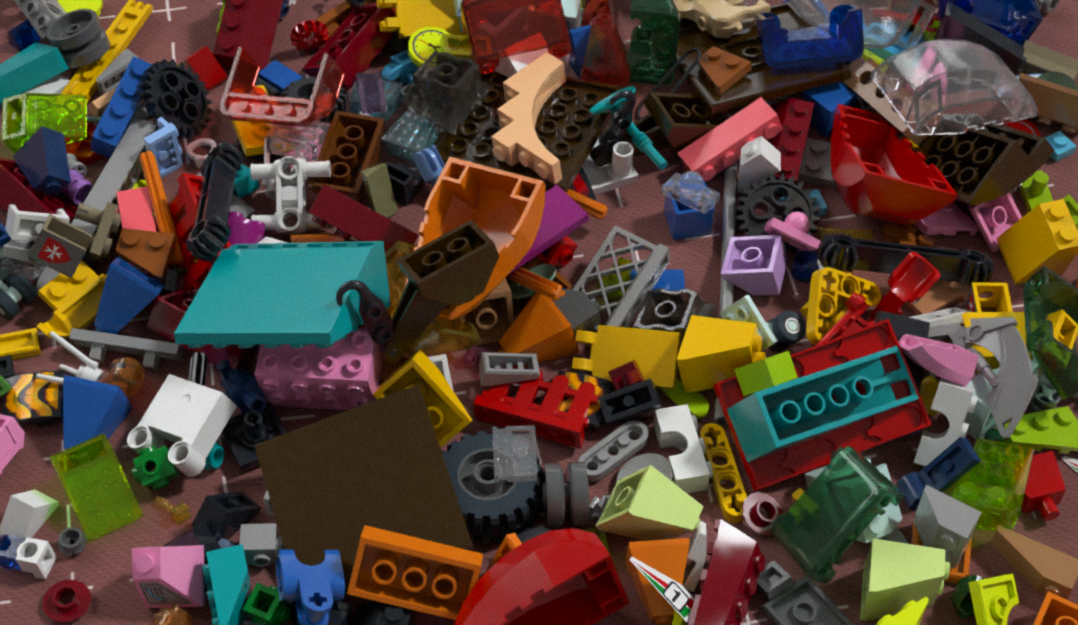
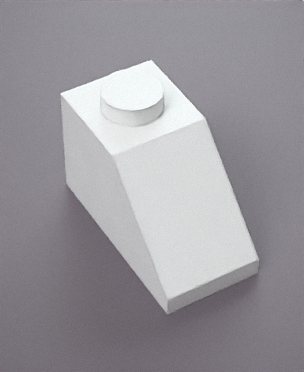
(757, 160)

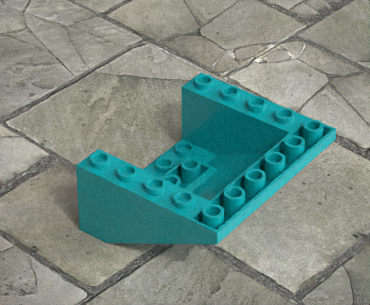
(283, 294)

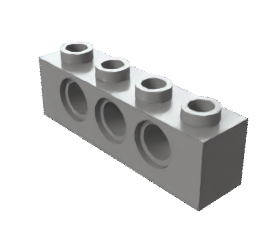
(41, 13)

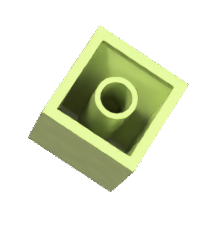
(649, 508)
(898, 575)

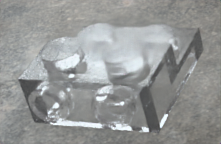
(297, 141)

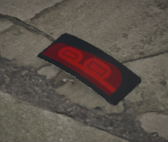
(582, 185)

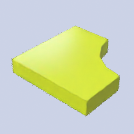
(993, 599)

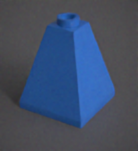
(124, 296)
(91, 409)

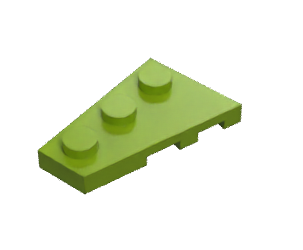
(1047, 429)

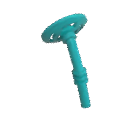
(639, 138)

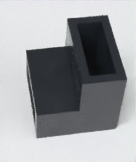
(404, 182)

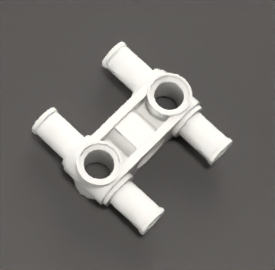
(290, 192)

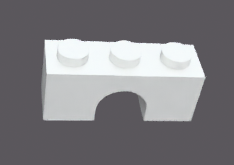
(954, 403)
(678, 429)

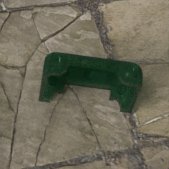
(655, 41)
(834, 512)

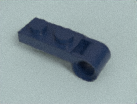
(940, 472)

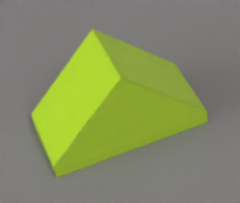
(765, 373)

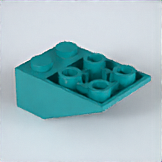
(227, 585)

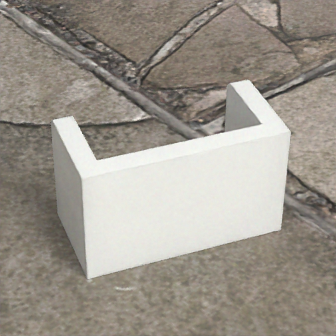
(27, 225)

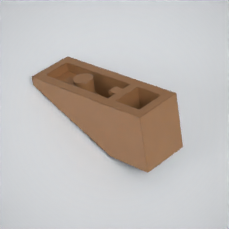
(1037, 563)

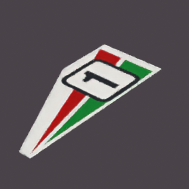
(671, 590)

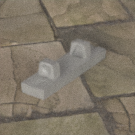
(150, 349)

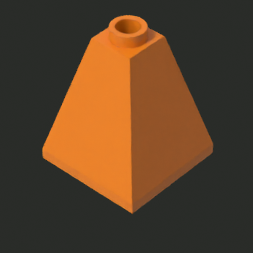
(540, 331)
(668, 558)

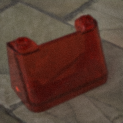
(512, 28)
(607, 47)

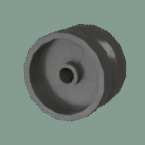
(78, 37)
(567, 494)

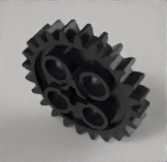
(176, 97)
(795, 201)

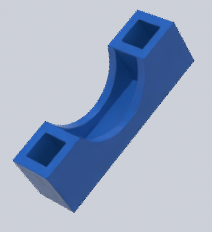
(119, 110)

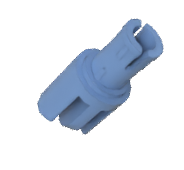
(429, 164)

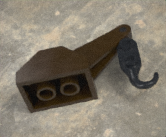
(671, 123)
(438, 274)

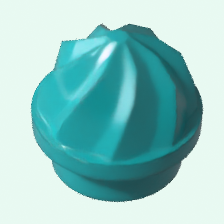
(215, 457)

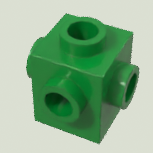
(164, 468)
(265, 607)

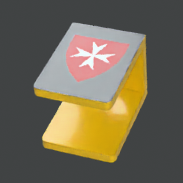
(999, 299)

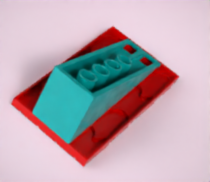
(844, 396)

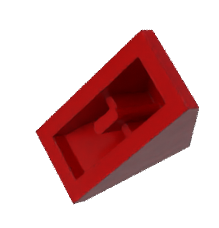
(208, 68)

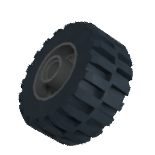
(490, 506)

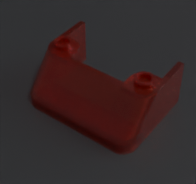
(251, 104)

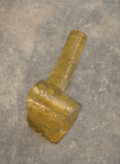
(179, 513)

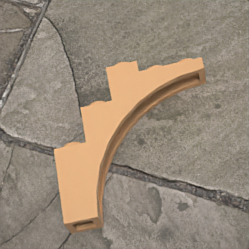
(524, 99)

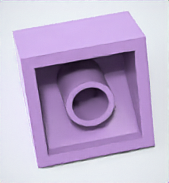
(756, 264)

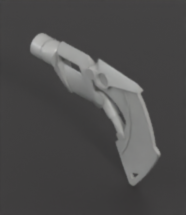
(1015, 379)

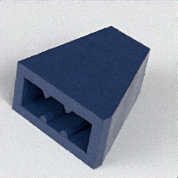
(45, 161)

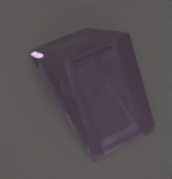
(371, 92)

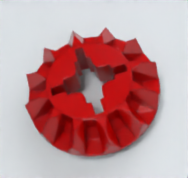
(303, 30)

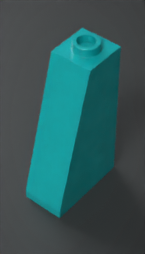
(29, 69)

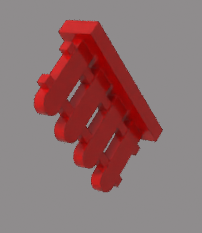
(187, 202)
(549, 422)

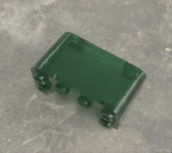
(1043, 295)

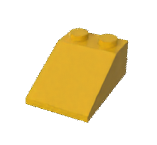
(442, 403)

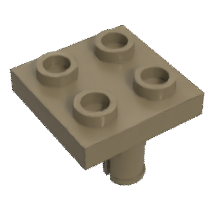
(107, 222)

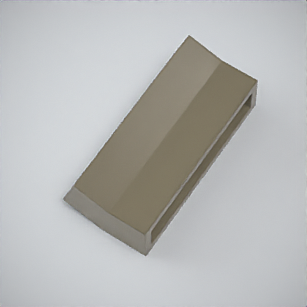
(1046, 60)

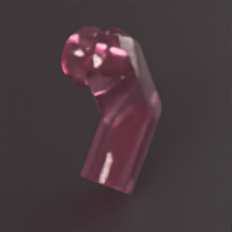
(475, 353)

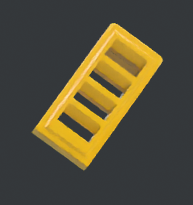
(1064, 327)

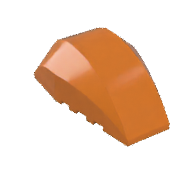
(498, 202)

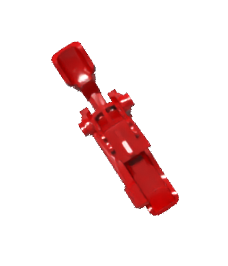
(907, 283)

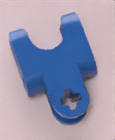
(310, 586)

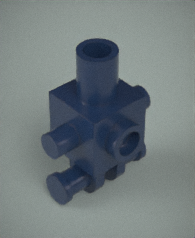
(241, 388)

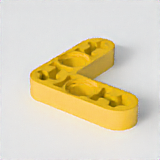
(831, 292)

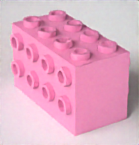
(321, 377)

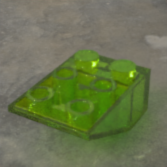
(29, 111)
(996, 483)
(96, 486)

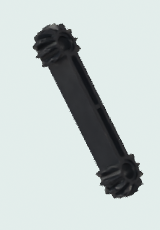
(213, 209)
(851, 254)

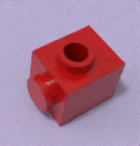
(559, 253)

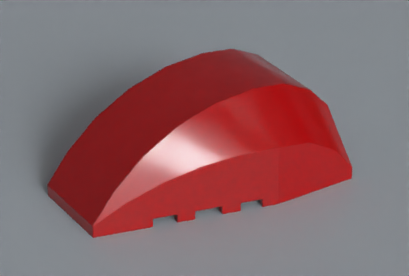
(880, 171)
(547, 581)

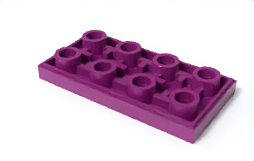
(559, 218)

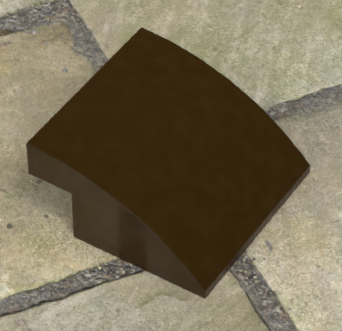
(986, 160)

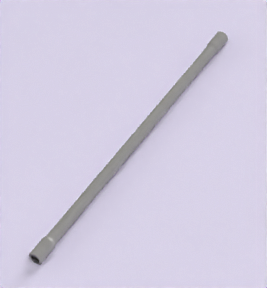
(728, 231)

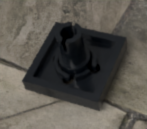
(249, 431)

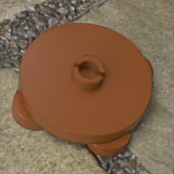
(906, 235)

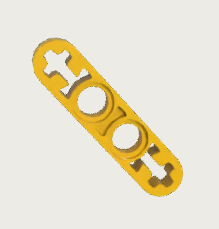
(726, 472)

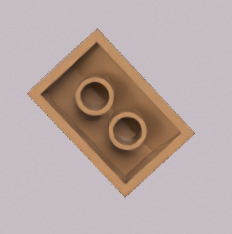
(1054, 103)

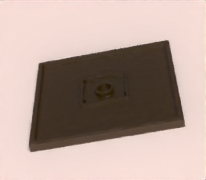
(762, 79)
(362, 469)

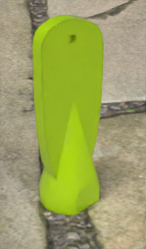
(696, 402)

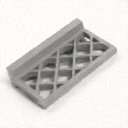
(645, 279)

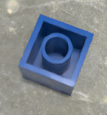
(825, 102)
(686, 221)

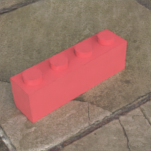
(723, 144)
(137, 212)

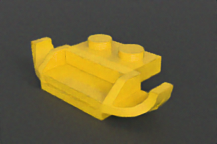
(73, 301)

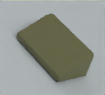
(379, 190)

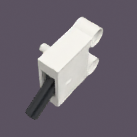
(184, 415)

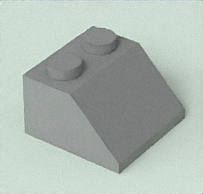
(945, 523)

